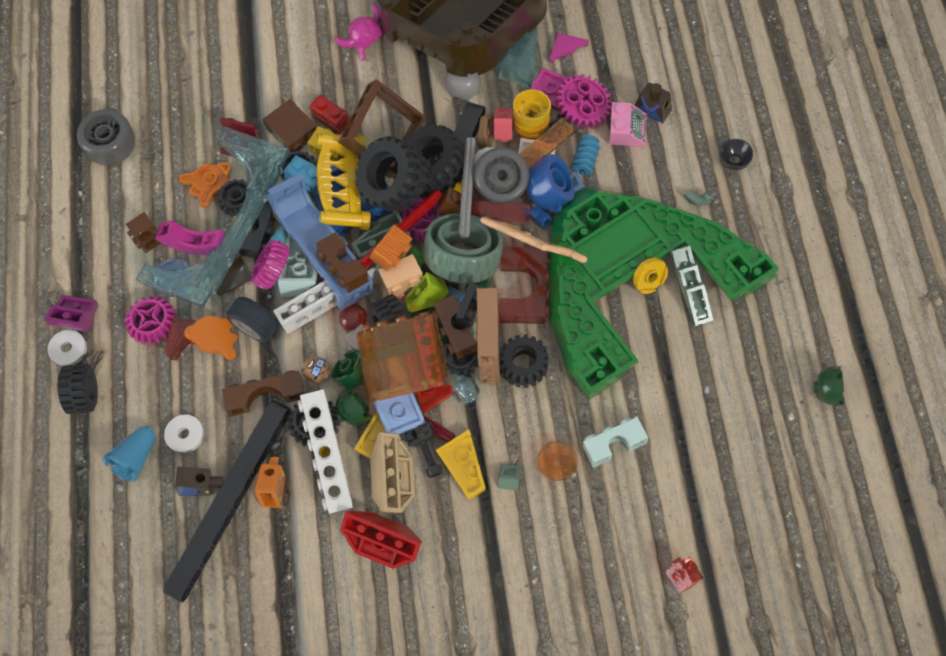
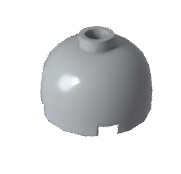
(463, 87)

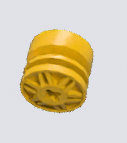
(531, 113)

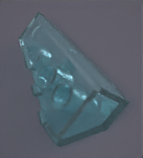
(521, 61)

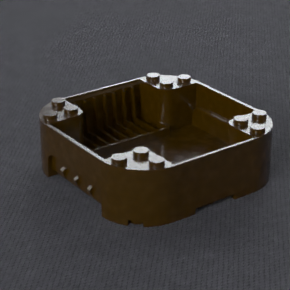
(461, 33)

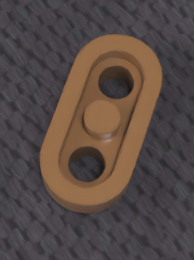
(486, 131)

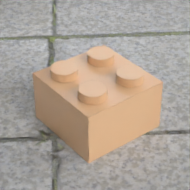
(402, 278)

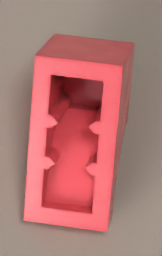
(503, 124)

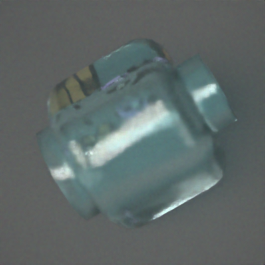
(465, 389)

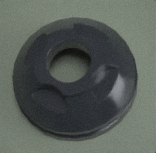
(737, 148)

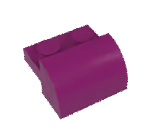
(72, 313)

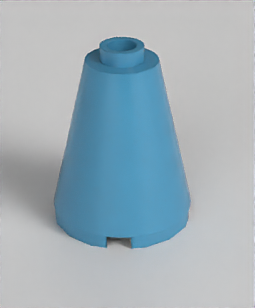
(131, 454)

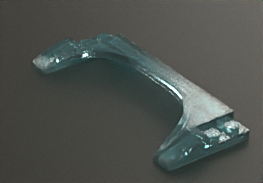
(262, 168)

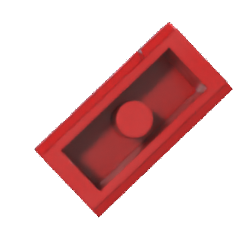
(329, 114)

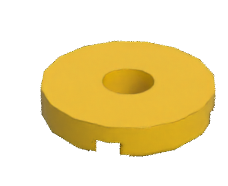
(644, 270)

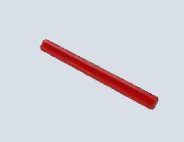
(409, 221)

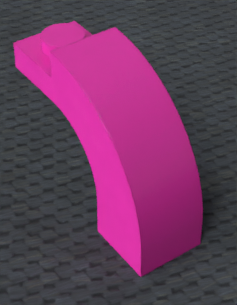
(187, 240)

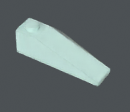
(298, 273)

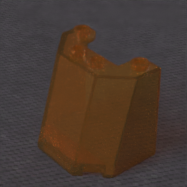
(402, 357)

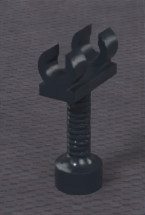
(433, 469)

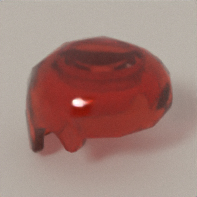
(352, 317)

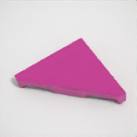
(566, 45)

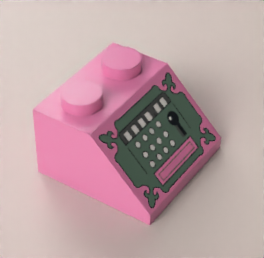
(627, 125)

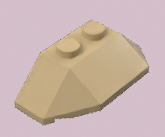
(391, 474)

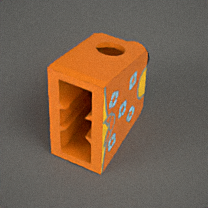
(270, 484)

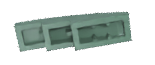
(691, 285)

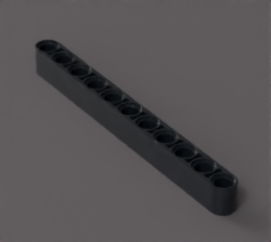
(226, 502)

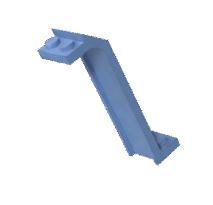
(302, 223)

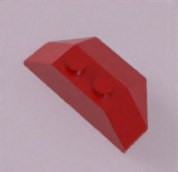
(380, 538)

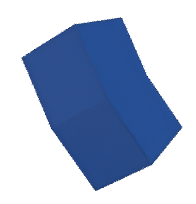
(540, 217)

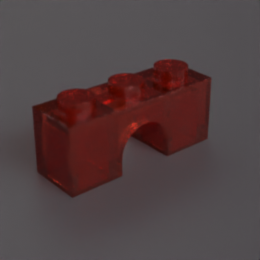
(501, 211)

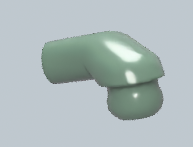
(699, 200)

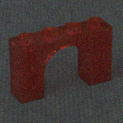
(531, 308)

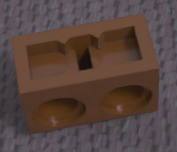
(143, 232)

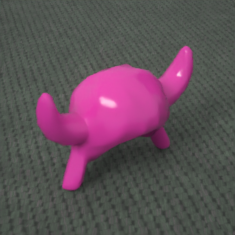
(363, 32)

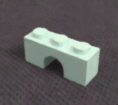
(629, 433)

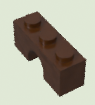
(348, 274)
(461, 341)

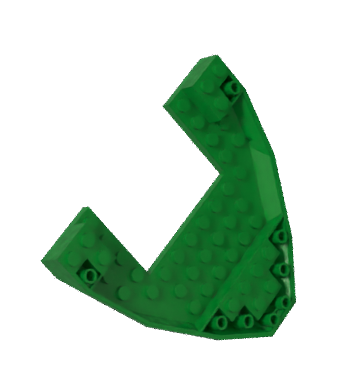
(616, 237)

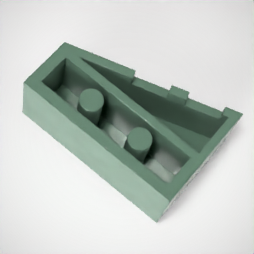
(373, 237)

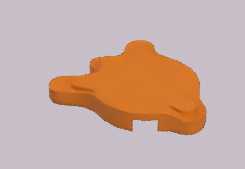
(207, 181)
(213, 336)

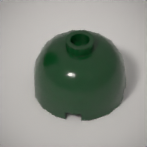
(349, 370)
(830, 386)
(351, 408)

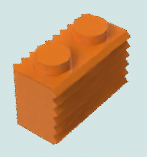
(390, 248)

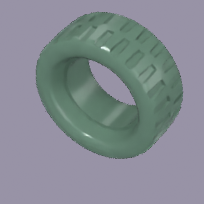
(461, 264)

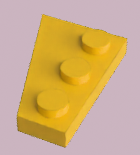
(462, 463)

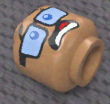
(316, 369)

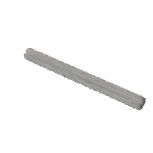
(467, 187)

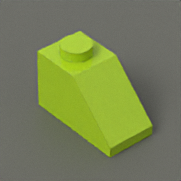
(426, 293)

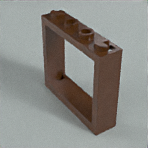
(378, 89)

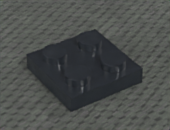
(468, 307)

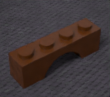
(240, 397)

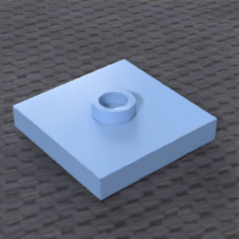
(399, 413)

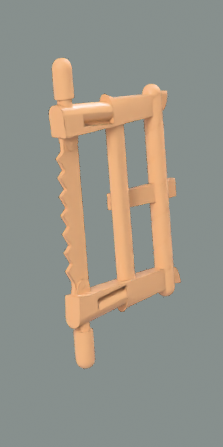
(514, 231)

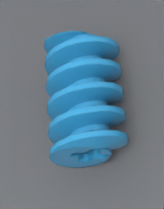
(586, 155)

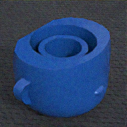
(550, 183)

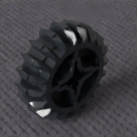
(298, 430)

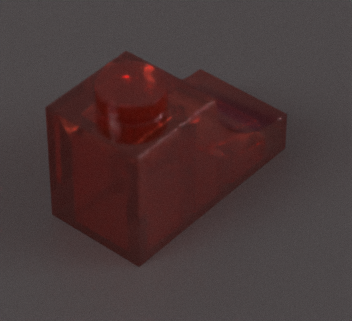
(177, 341)

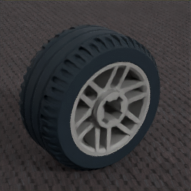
(252, 319)

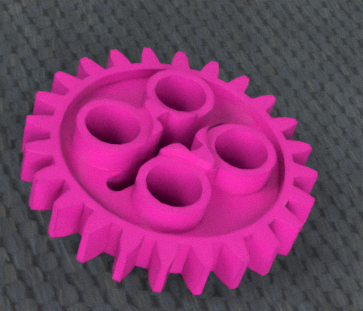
(595, 112)

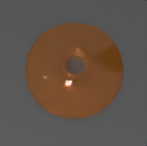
(557, 451)

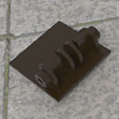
(235, 277)

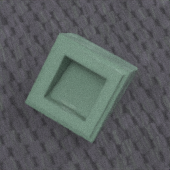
(509, 477)

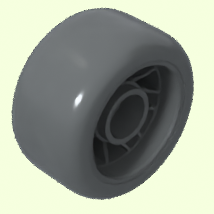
(106, 137)
(486, 180)

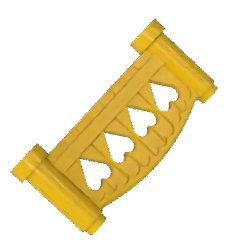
(350, 213)

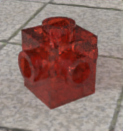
(683, 574)

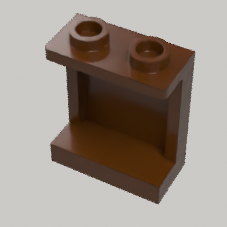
(290, 125)

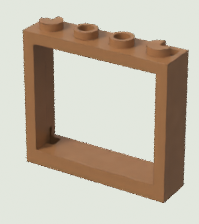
(488, 335)

